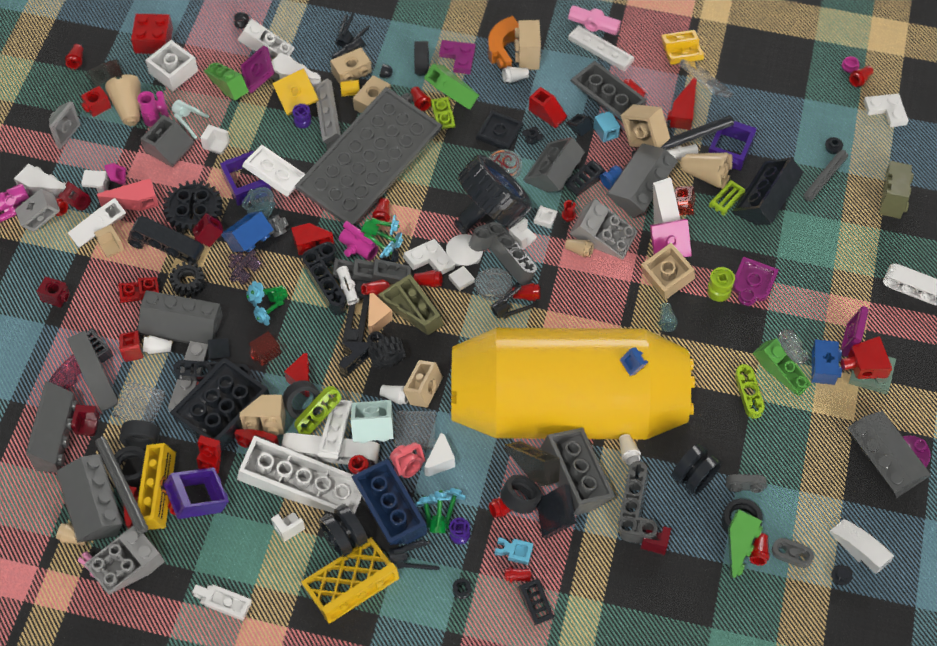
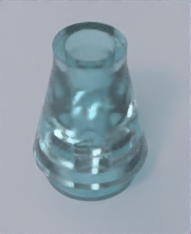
(667, 319)

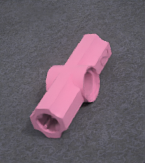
(594, 20)

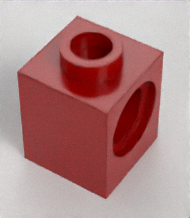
(95, 101)

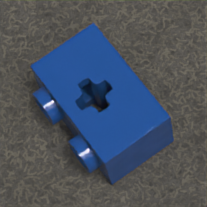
(825, 362)

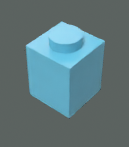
(606, 126)

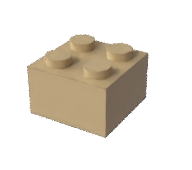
(528, 44)
(645, 125)
(668, 271)

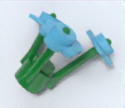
(371, 228)
(275, 294)
(437, 524)

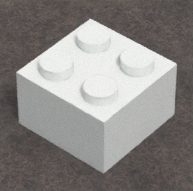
(172, 65)

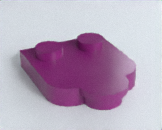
(753, 281)

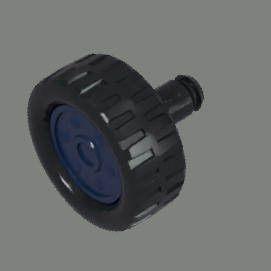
(492, 193)

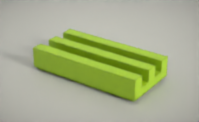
(719, 207)

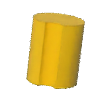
(349, 87)

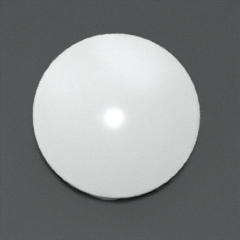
(460, 251)

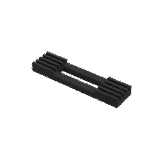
(351, 334)

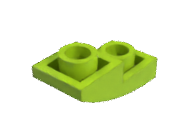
(443, 112)

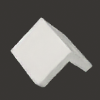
(215, 139)
(96, 180)
(522, 234)
(288, 526)

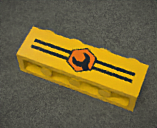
(153, 497)

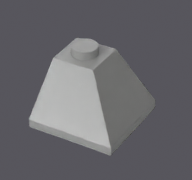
(63, 123)

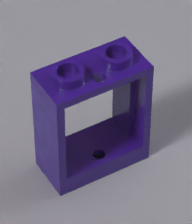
(740, 132)
(233, 165)
(179, 499)

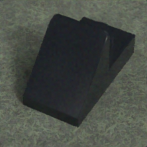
(356, 355)

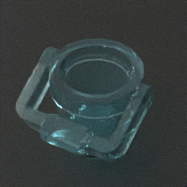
(261, 199)

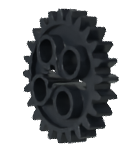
(181, 202)

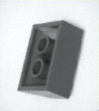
(555, 165)

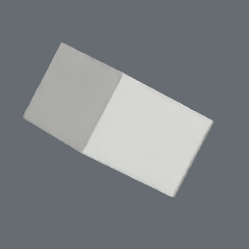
(440, 457)

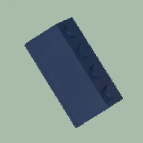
(390, 503)

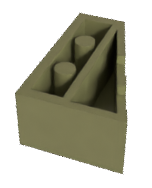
(896, 189)
(412, 304)

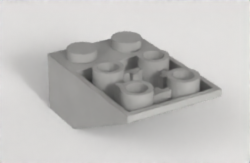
(604, 229)
(124, 561)

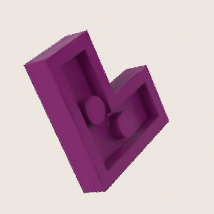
(461, 52)

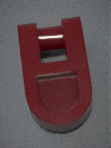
(79, 200)

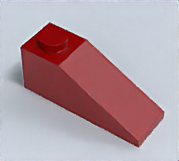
(683, 108)

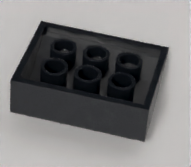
(216, 403)

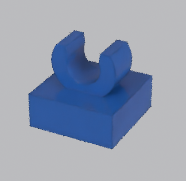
(633, 361)

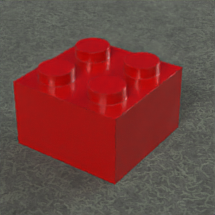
(151, 32)

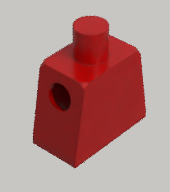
(868, 360)

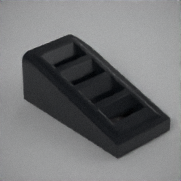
(593, 169)
(104, 354)
(529, 605)

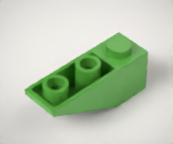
(227, 80)
(451, 85)
(779, 365)
(740, 536)

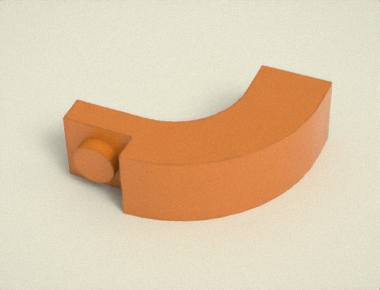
(499, 37)

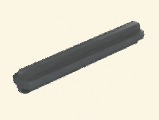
(825, 175)

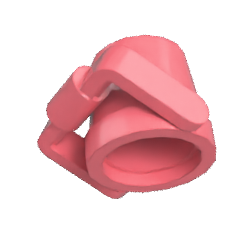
(405, 461)

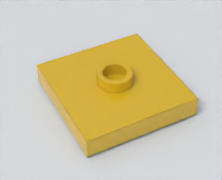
(295, 90)

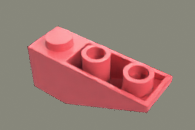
(134, 196)

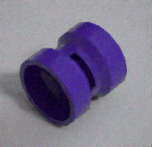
(301, 116)
(458, 535)

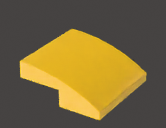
(682, 46)

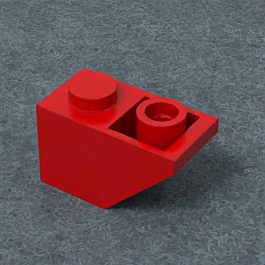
(546, 107)
(310, 236)

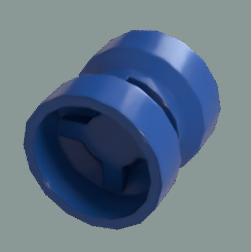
(610, 177)

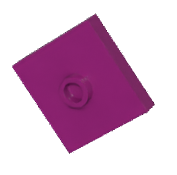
(257, 69)
(854, 330)

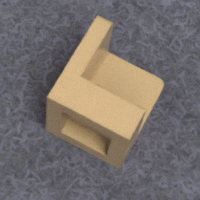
(109, 241)

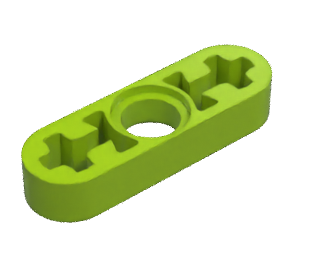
(747, 399)
(317, 402)

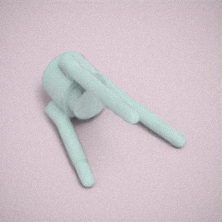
(181, 110)

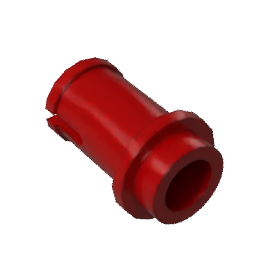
(569, 213)
(517, 574)

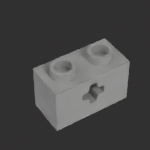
(37, 210)

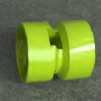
(720, 284)

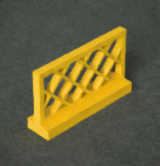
(356, 594)

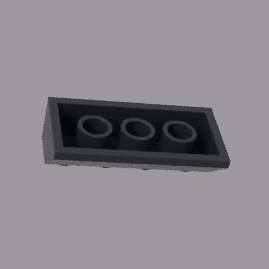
(768, 191)

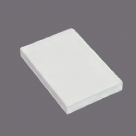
(273, 170)

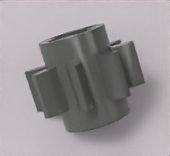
(278, 224)

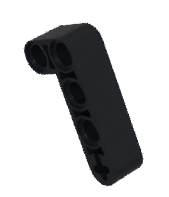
(164, 239)
(326, 281)

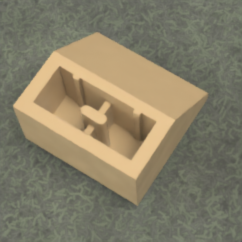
(265, 414)

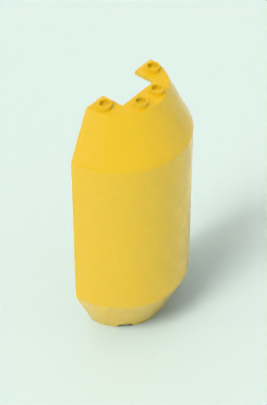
(569, 379)

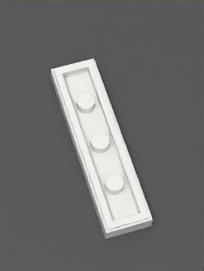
(601, 48)
(335, 430)

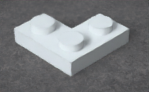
(887, 104)
(429, 253)

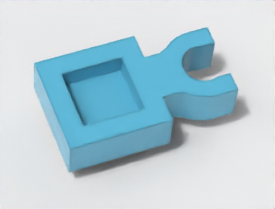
(518, 550)

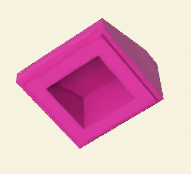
(116, 173)

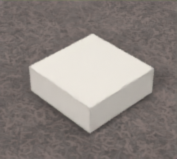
(545, 217)
(461, 278)

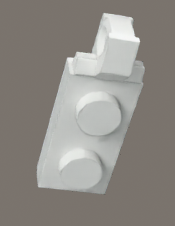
(223, 601)

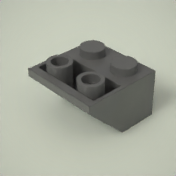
(166, 141)

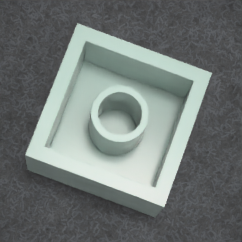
(372, 421)

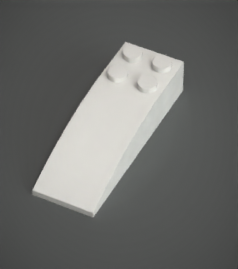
(297, 477)

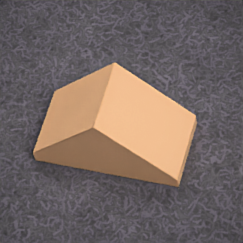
(379, 314)

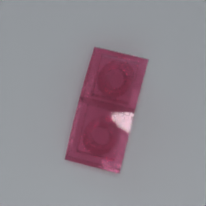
(66, 374)

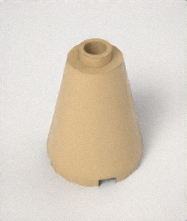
(124, 96)
(708, 167)

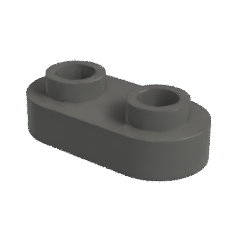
(746, 482)
(792, 553)

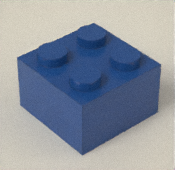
(247, 232)

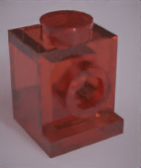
(685, 199)

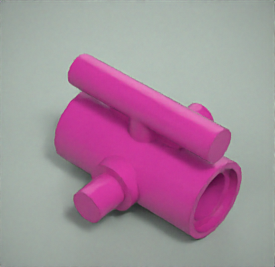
(151, 108)
(11, 200)
(357, 243)

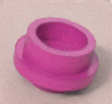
(850, 64)

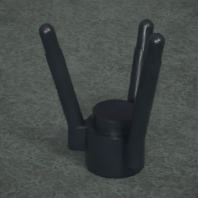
(345, 36)
(501, 307)
(399, 555)

